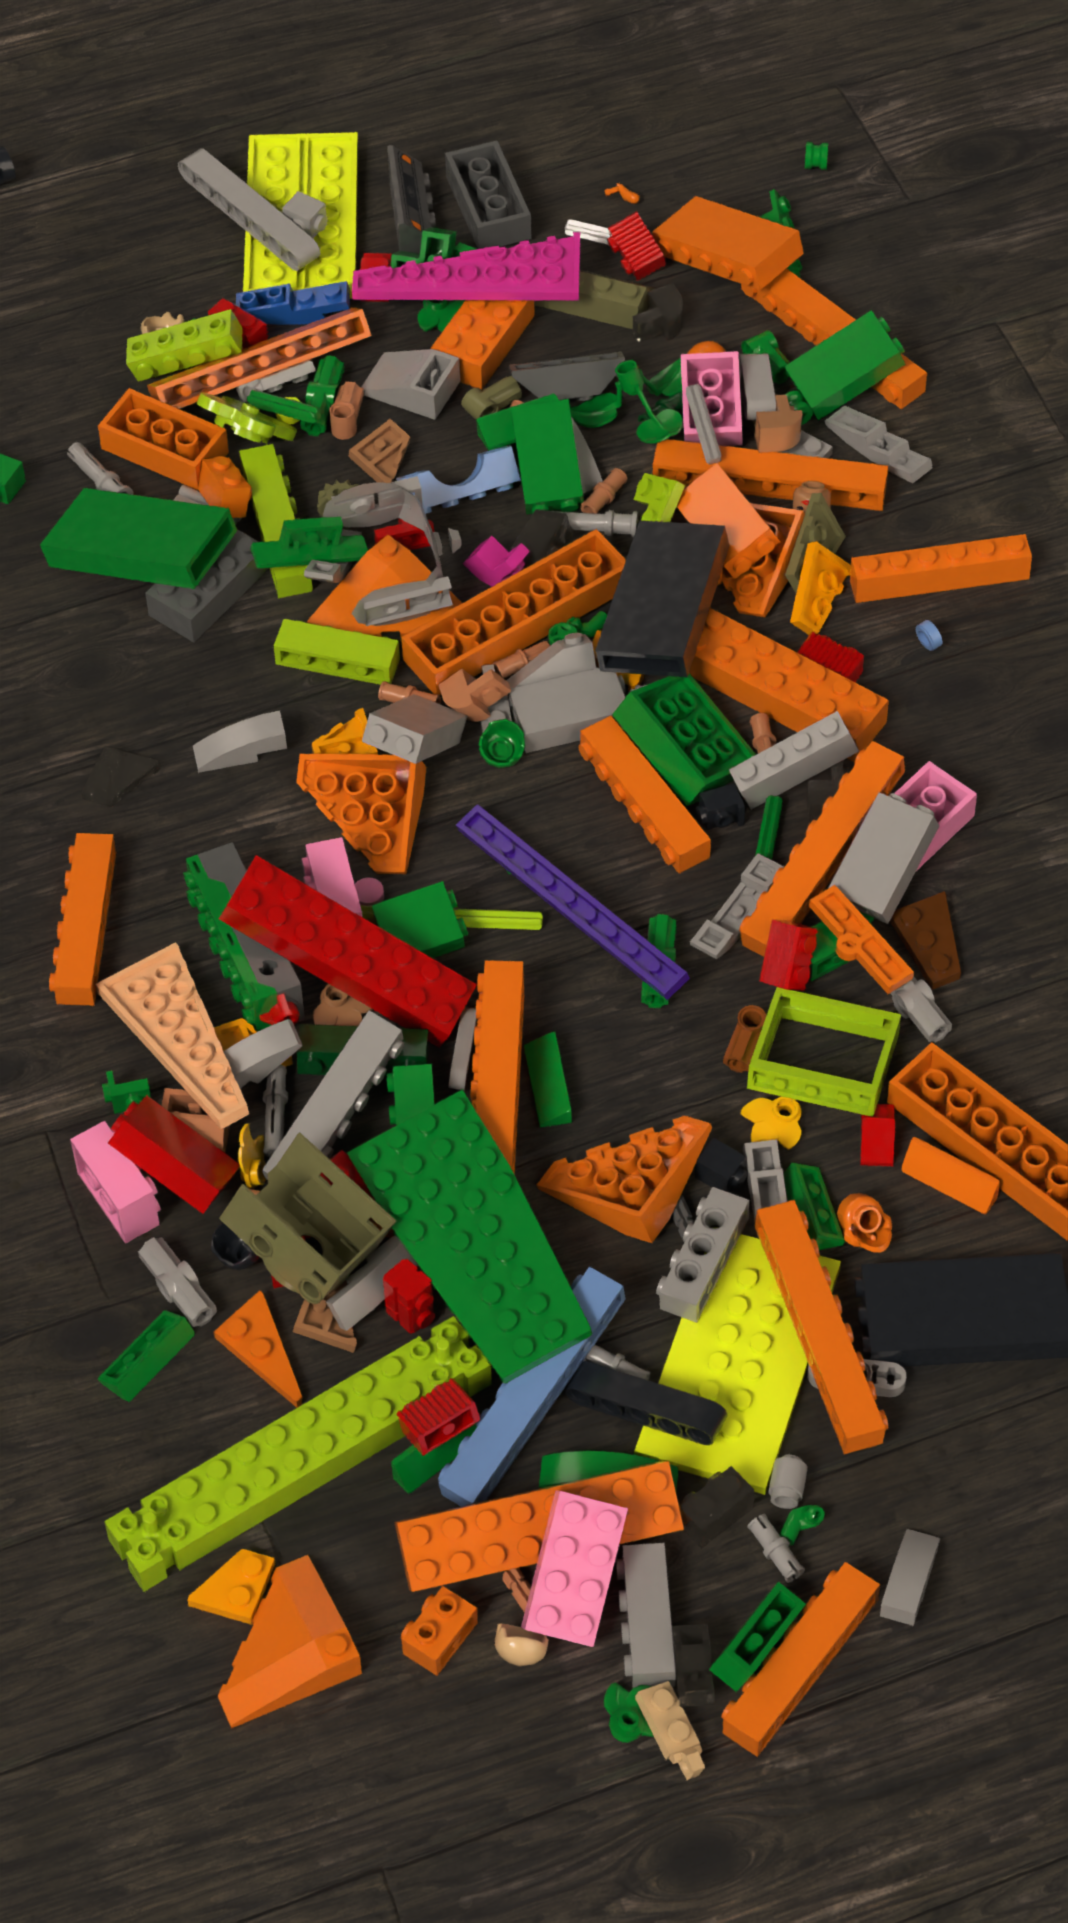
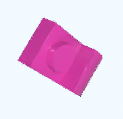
(493, 563)

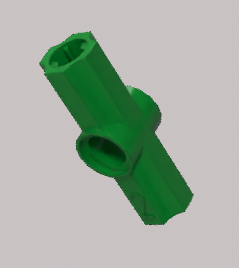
(323, 392)
(661, 935)

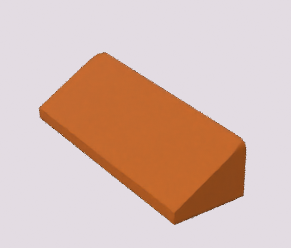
(950, 1175)

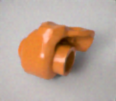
(864, 1223)

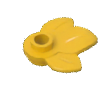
(771, 1124)
(251, 1158)

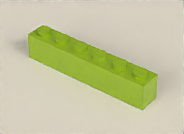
(271, 507)

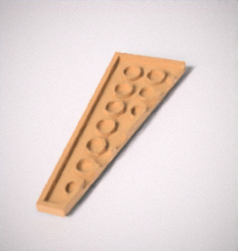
(170, 1019)

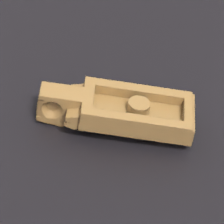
(671, 1728)

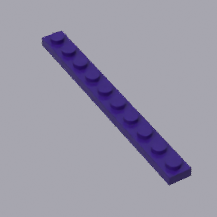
(573, 902)

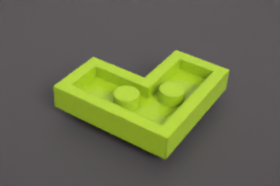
(660, 496)

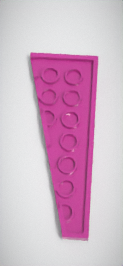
(492, 273)

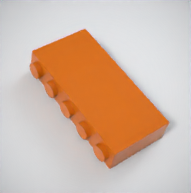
(728, 242)

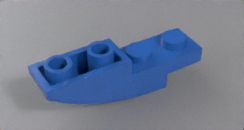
(288, 307)

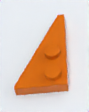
(256, 1342)

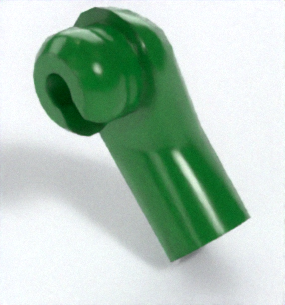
(591, 627)
(801, 1519)

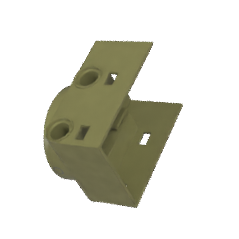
(305, 1204)

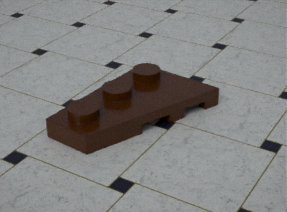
(929, 939)

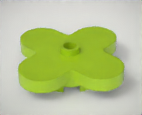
(245, 419)

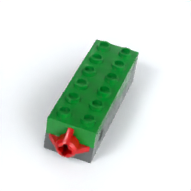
(259, 975)

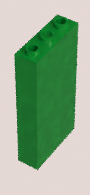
(139, 538)

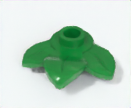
(437, 313)
(624, 1708)

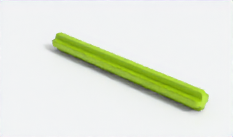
(486, 918)

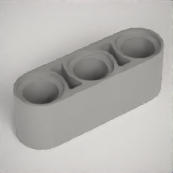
(756, 384)

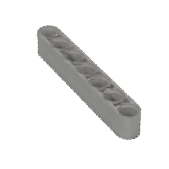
(249, 209)

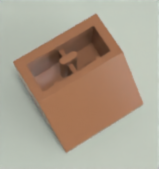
(189, 1111)

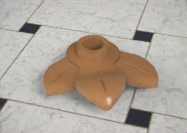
(339, 1012)

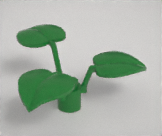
(603, 407)

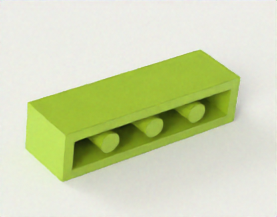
(336, 652)

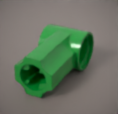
(767, 344)

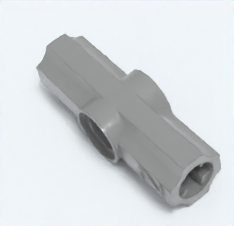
(917, 1002)
(177, 1281)

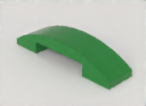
(577, 1465)

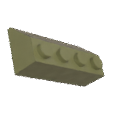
(604, 300)

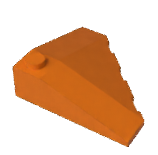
(381, 566)
(765, 580)
(371, 800)
(633, 1183)
(292, 1648)

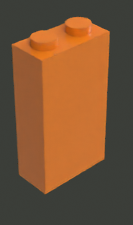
(717, 501)

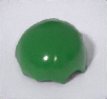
(502, 743)

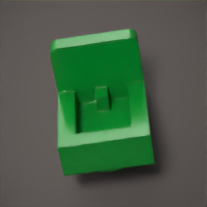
(125, 1093)

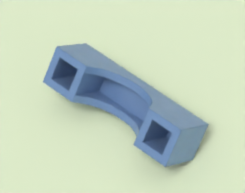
(493, 470)

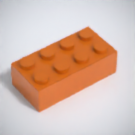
(483, 336)
(161, 437)

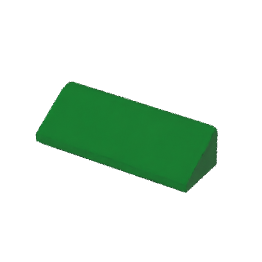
(497, 428)
(548, 1081)
(808, 1190)
(147, 1355)
(413, 1469)

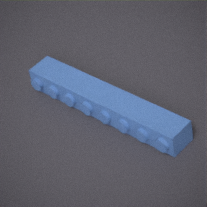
(525, 1401)

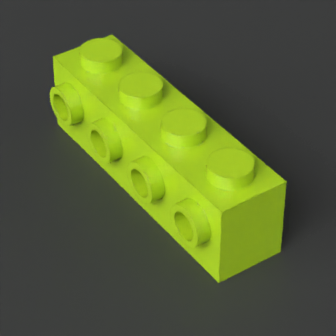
(184, 345)

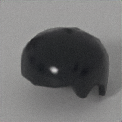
(231, 1249)

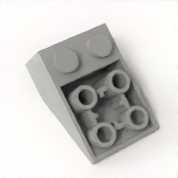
(414, 380)

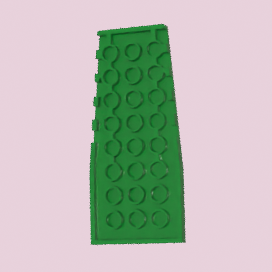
(473, 1234)

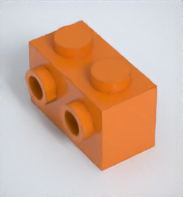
(224, 485)
(438, 1630)

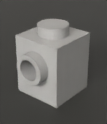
(306, 213)

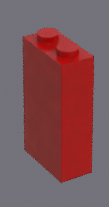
(173, 1153)

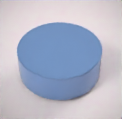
(929, 635)

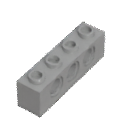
(690, 1298)

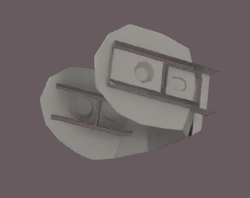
(358, 509)

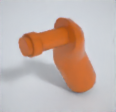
(627, 195)

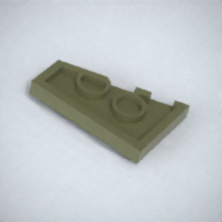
(819, 526)

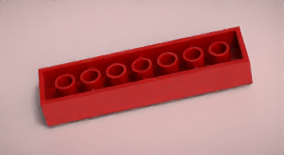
(347, 951)

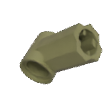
(492, 399)

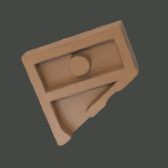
(381, 452)
(319, 1324)

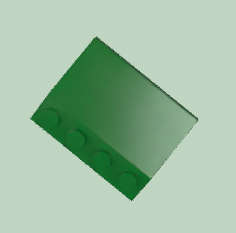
(683, 735)

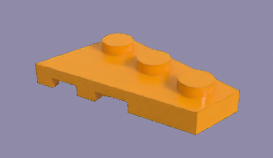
(818, 585)

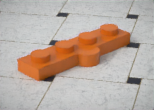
(860, 940)

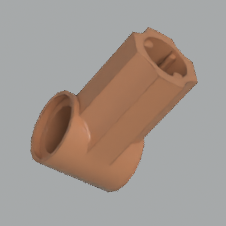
(346, 410)

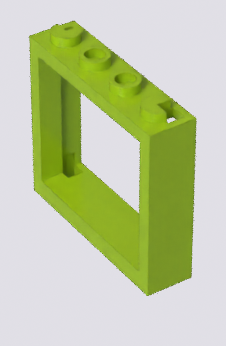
(817, 1086)

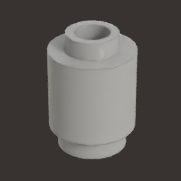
(787, 1481)

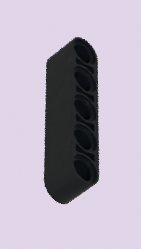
(646, 1403)

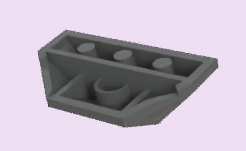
(568, 377)

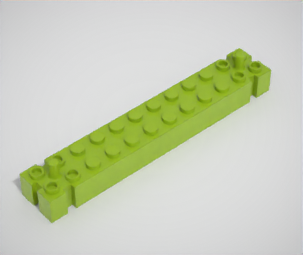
(290, 1456)

